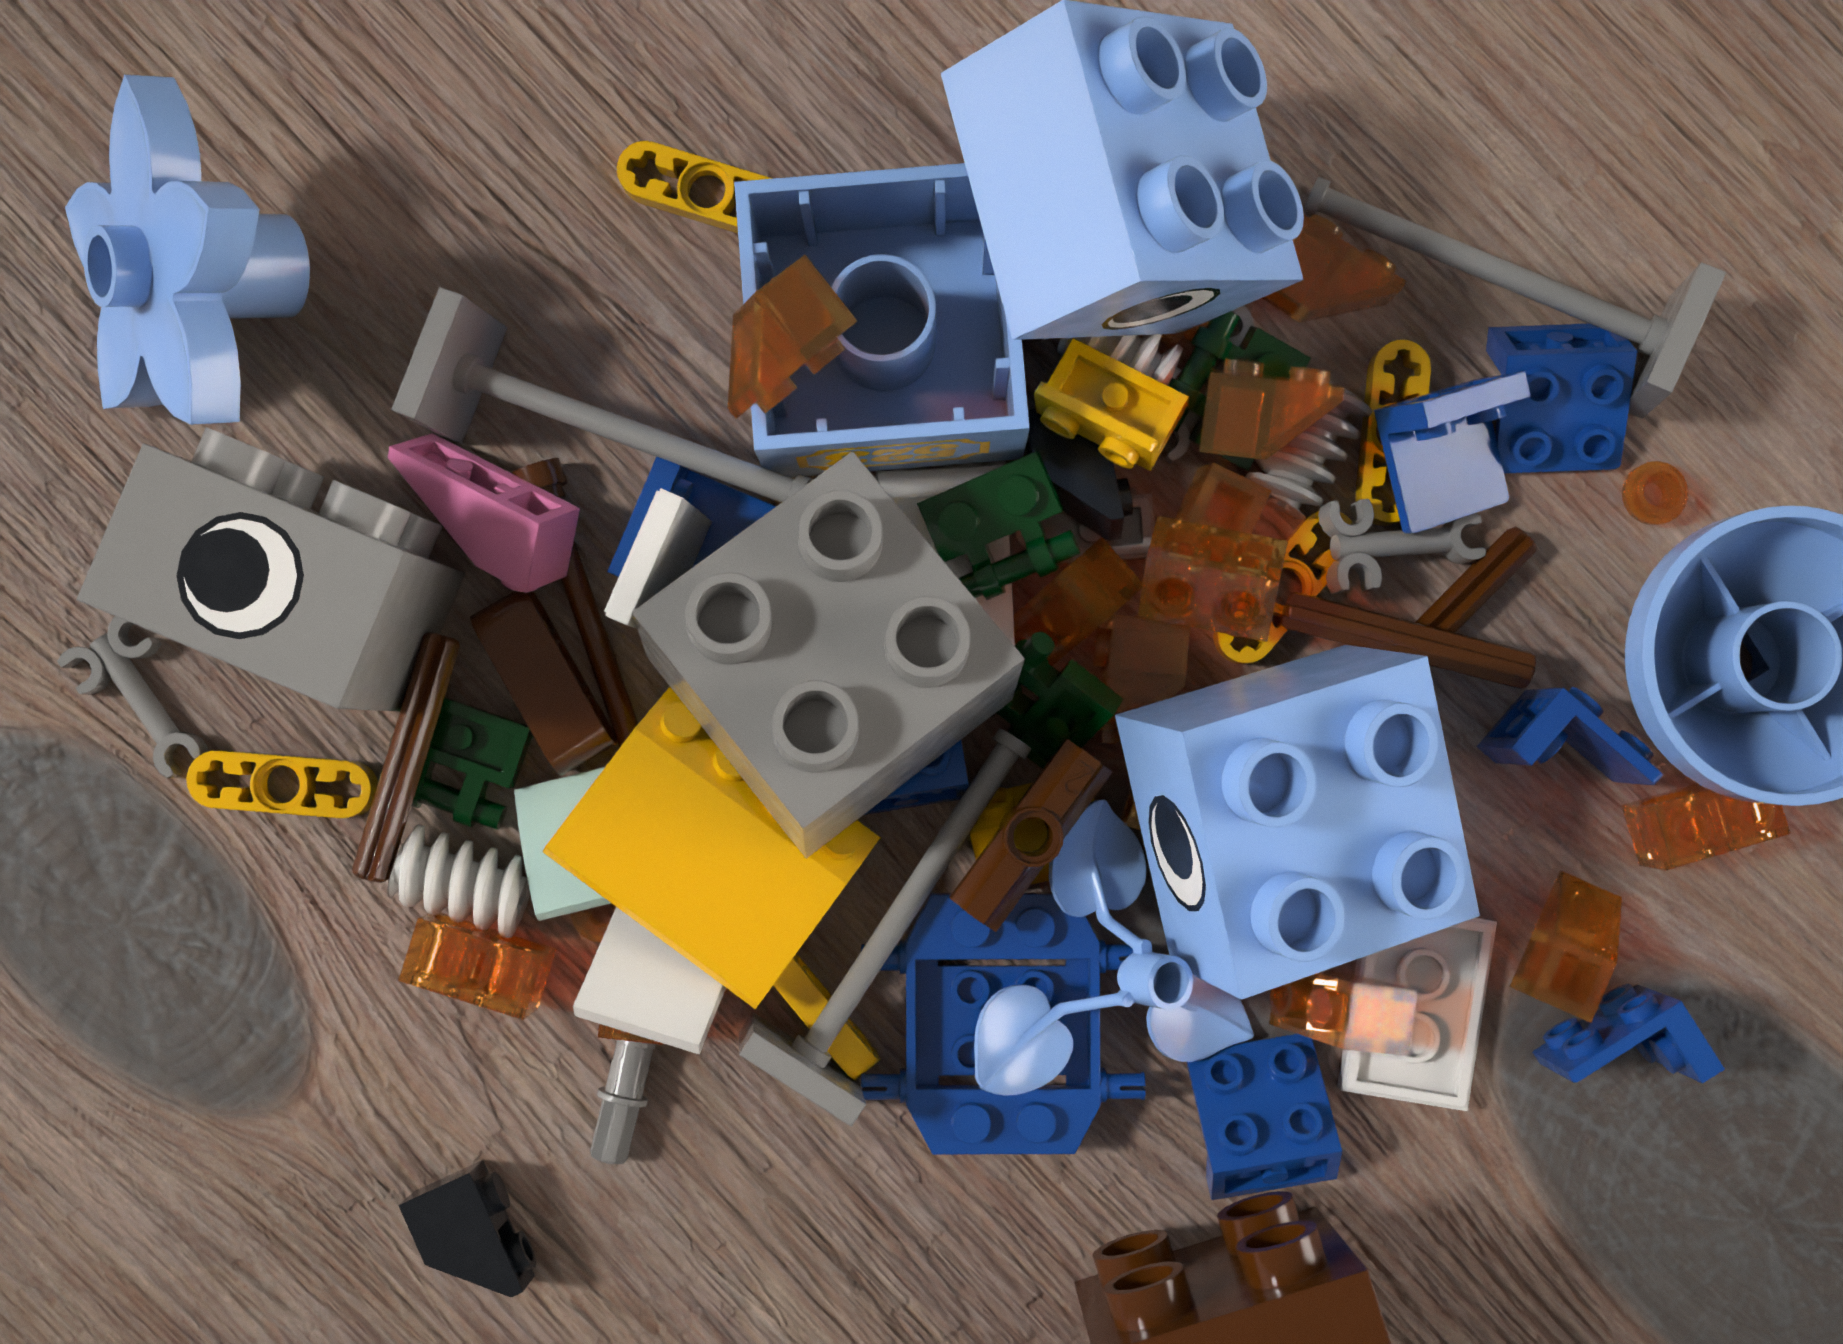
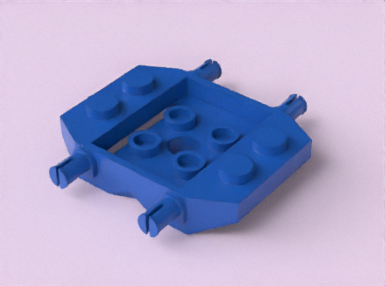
(944, 1013)

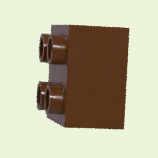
(1261, 1282)

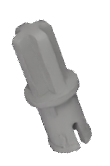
(621, 1101)

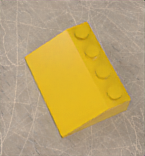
(699, 856)

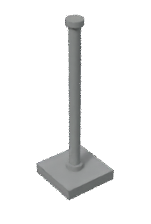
(1663, 339)
(455, 368)
(804, 1061)

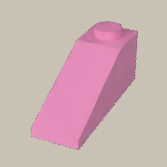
(491, 513)

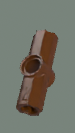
(1002, 870)

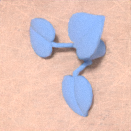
(1017, 1032)

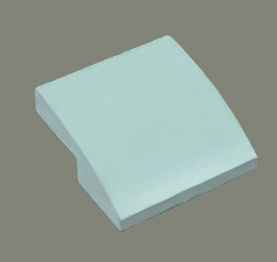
(540, 814)

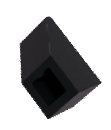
(1082, 479)
(467, 1232)

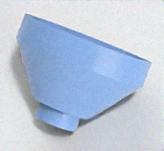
(1780, 590)

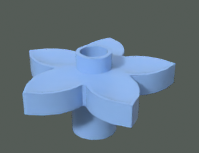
(177, 262)

